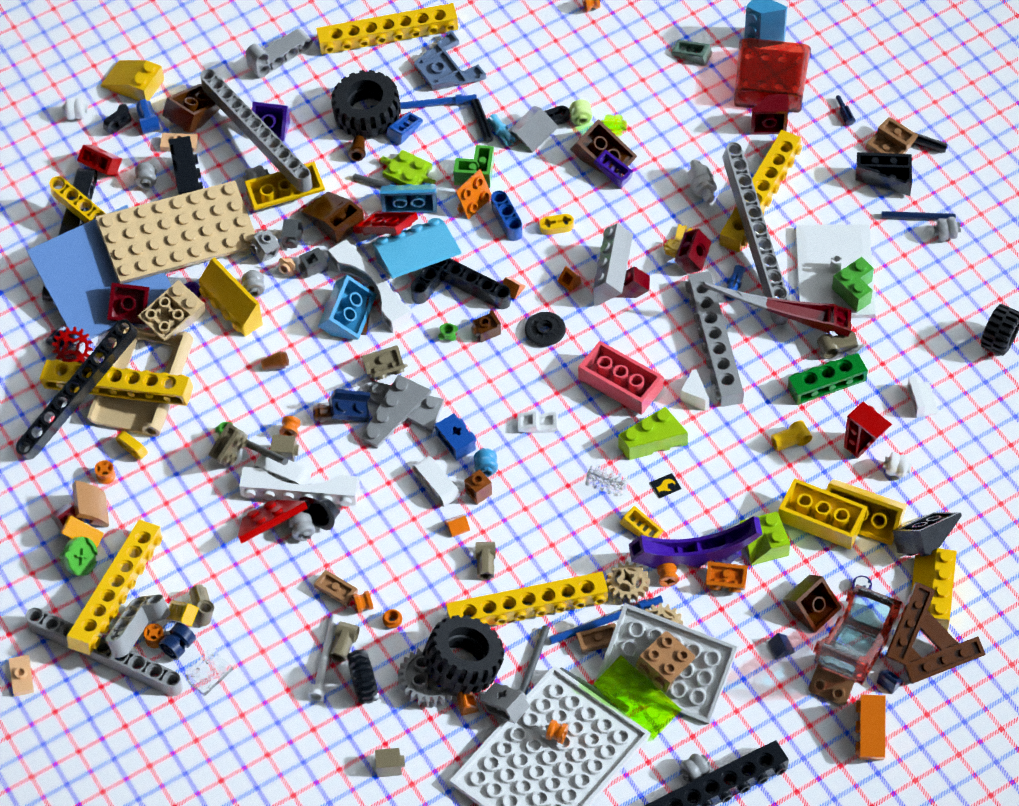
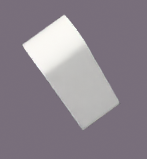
(289, 473)
(436, 481)

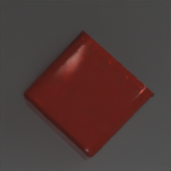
(771, 69)

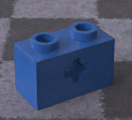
(455, 436)

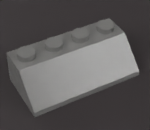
(612, 263)

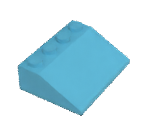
(415, 248)

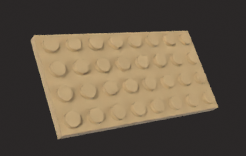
(176, 232)

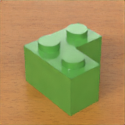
(483, 160)
(853, 283)

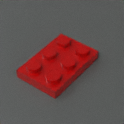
(385, 223)

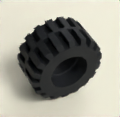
(1001, 330)

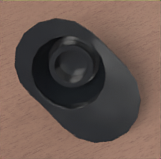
(322, 512)

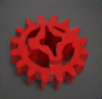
(67, 340)

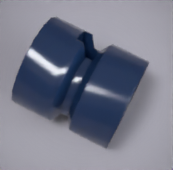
(179, 639)

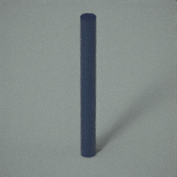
(915, 215)

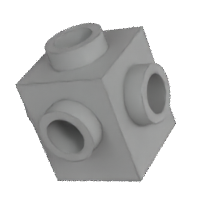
(264, 245)

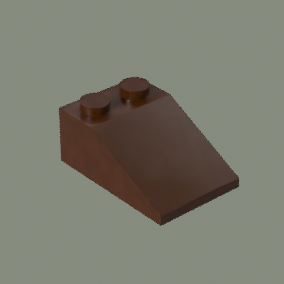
(190, 108)
(598, 139)

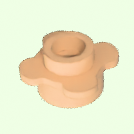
(287, 266)

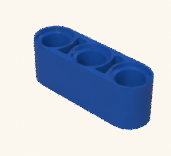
(506, 215)

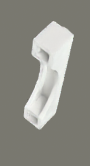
(349, 261)
(259, 484)

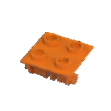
(473, 194)

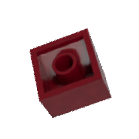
(770, 115)

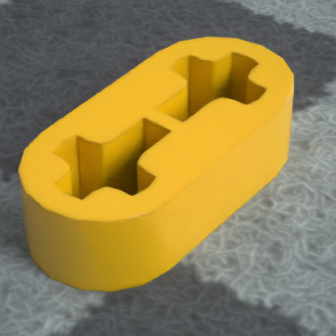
(556, 224)
(131, 445)

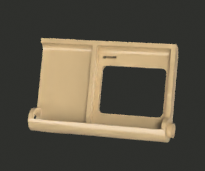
(138, 415)

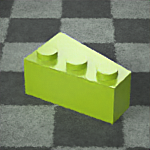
(652, 434)

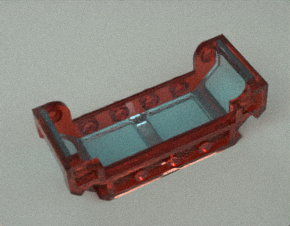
(858, 635)

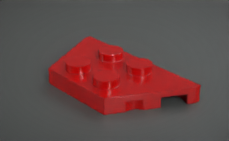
(268, 516)

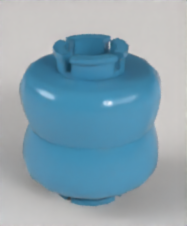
(486, 461)

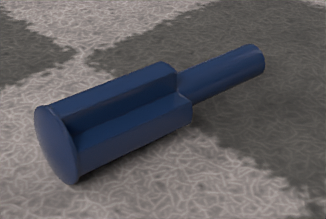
(845, 112)

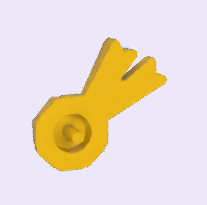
(672, 245)

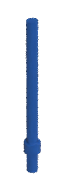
(459, 99)
(643, 604)

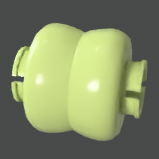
(580, 112)

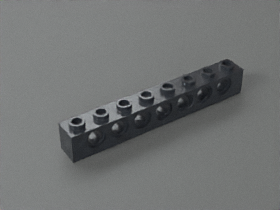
(733, 771)

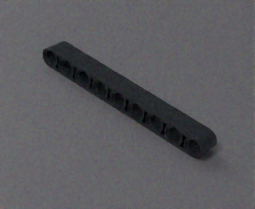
(85, 182)
(67, 392)

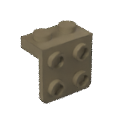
(383, 362)
(228, 445)

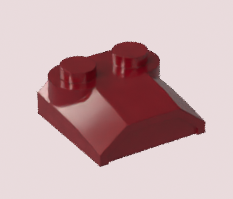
(127, 302)

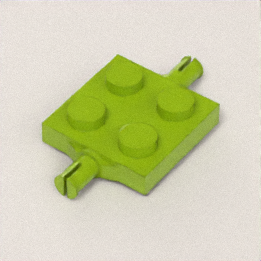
(407, 169)

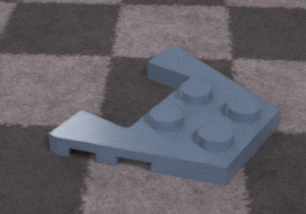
(441, 70)

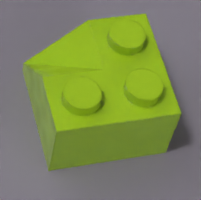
(773, 542)

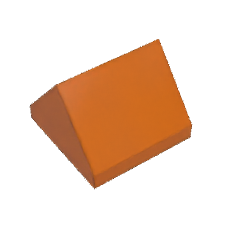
(569, 279)
(514, 286)
(457, 525)
(467, 703)

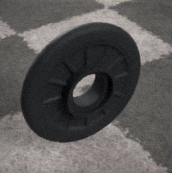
(548, 338)

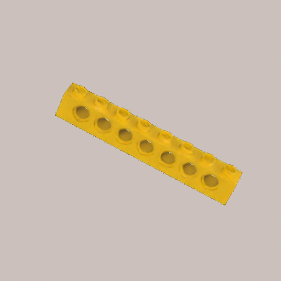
(387, 28)
(766, 183)
(120, 383)
(114, 587)
(535, 595)

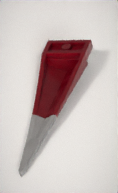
(816, 315)

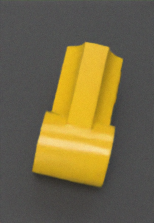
(796, 434)

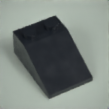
(925, 533)

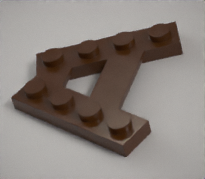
(916, 618)

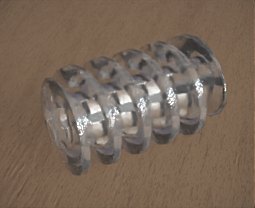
(606, 481)

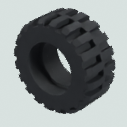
(360, 87)
(454, 671)

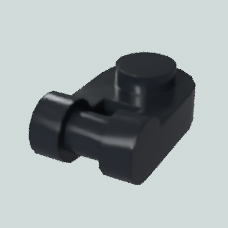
(117, 119)

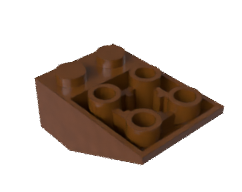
(334, 215)

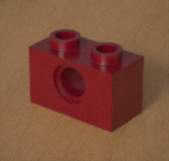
(693, 251)

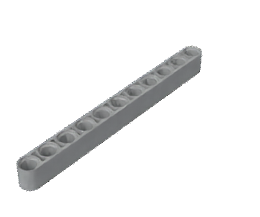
(256, 130)
(734, 159)

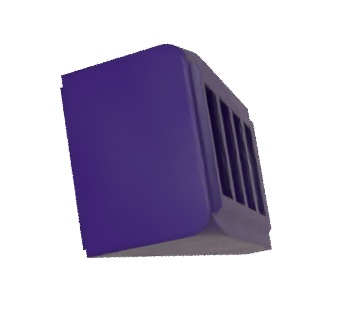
(617, 164)

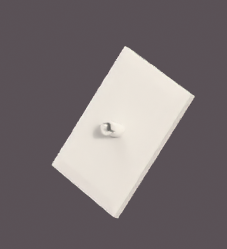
(826, 251)
(701, 683)

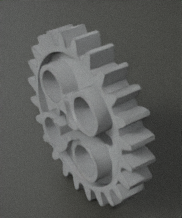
(411, 674)

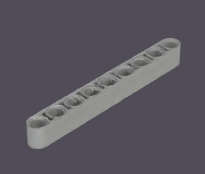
(126, 666)

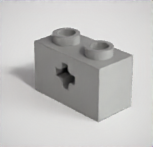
(505, 702)

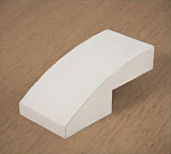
(538, 423)

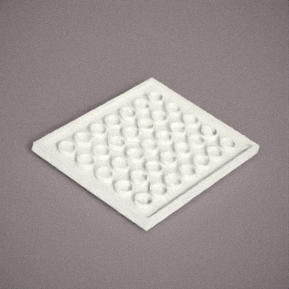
(528, 770)

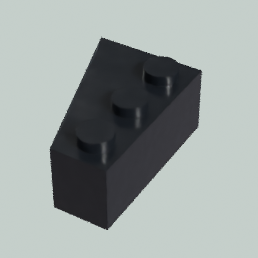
(184, 165)
(885, 171)

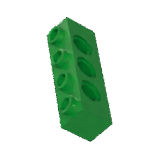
(837, 380)

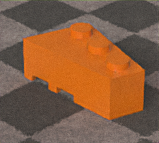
(871, 727)

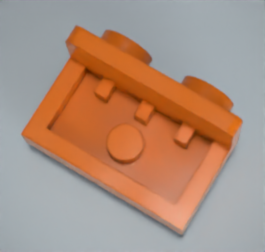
(726, 576)

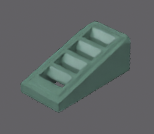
(701, 57)

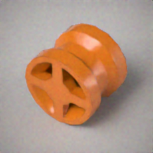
(589, 4)
(289, 426)
(104, 467)
(667, 574)
(363, 601)
(153, 630)
(557, 731)

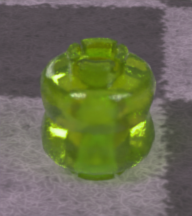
(615, 123)

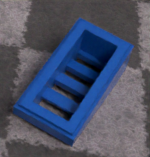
(402, 128)

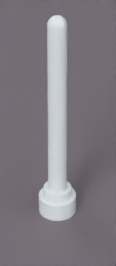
(317, 690)

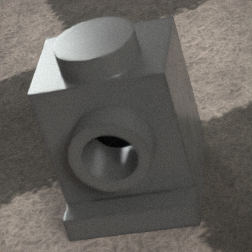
(291, 233)
(312, 262)

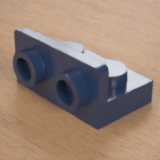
(349, 405)

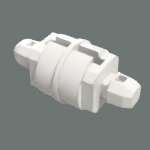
(702, 180)

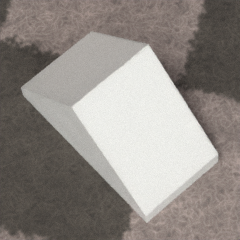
(694, 392)

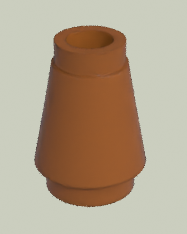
(276, 361)

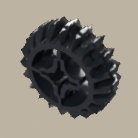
(362, 676)

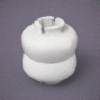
(75, 108)
(897, 465)

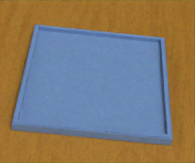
(81, 276)

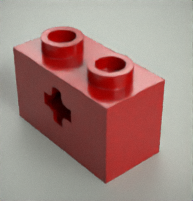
(99, 159)

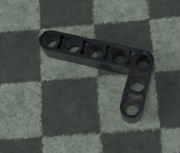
(461, 278)

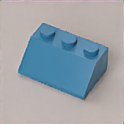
(765, 20)
(409, 198)
(347, 309)

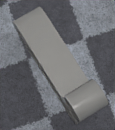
(277, 54)
(134, 621)

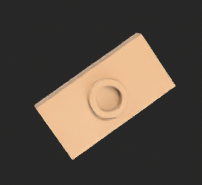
(164, 145)
(21, 675)

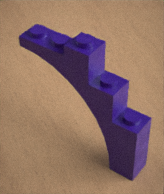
(696, 551)

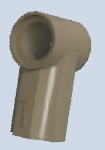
(832, 345)
(485, 557)
(200, 599)
(345, 636)

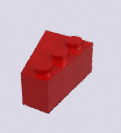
(863, 429)

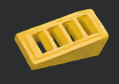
(645, 520)
(182, 612)

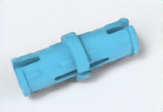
(501, 129)

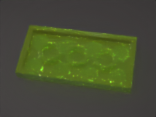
(637, 697)

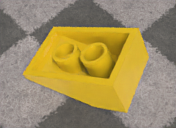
(134, 79)

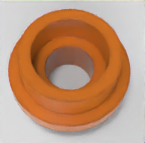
(389, 614)

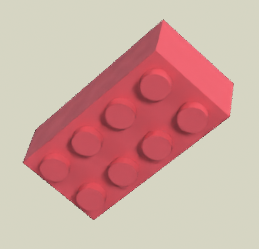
(620, 377)

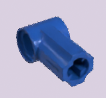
(147, 118)

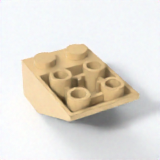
(173, 311)

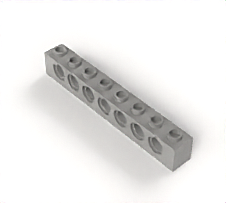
(708, 311)

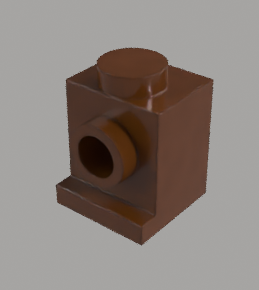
(486, 327)

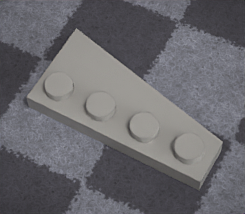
(395, 407)
(425, 415)

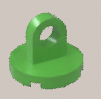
(79, 556)

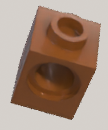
(478, 487)

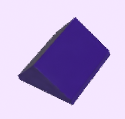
(274, 116)

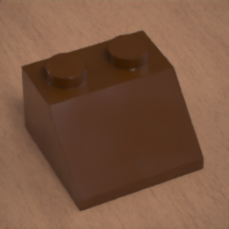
(812, 602)

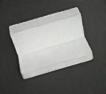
(921, 397)

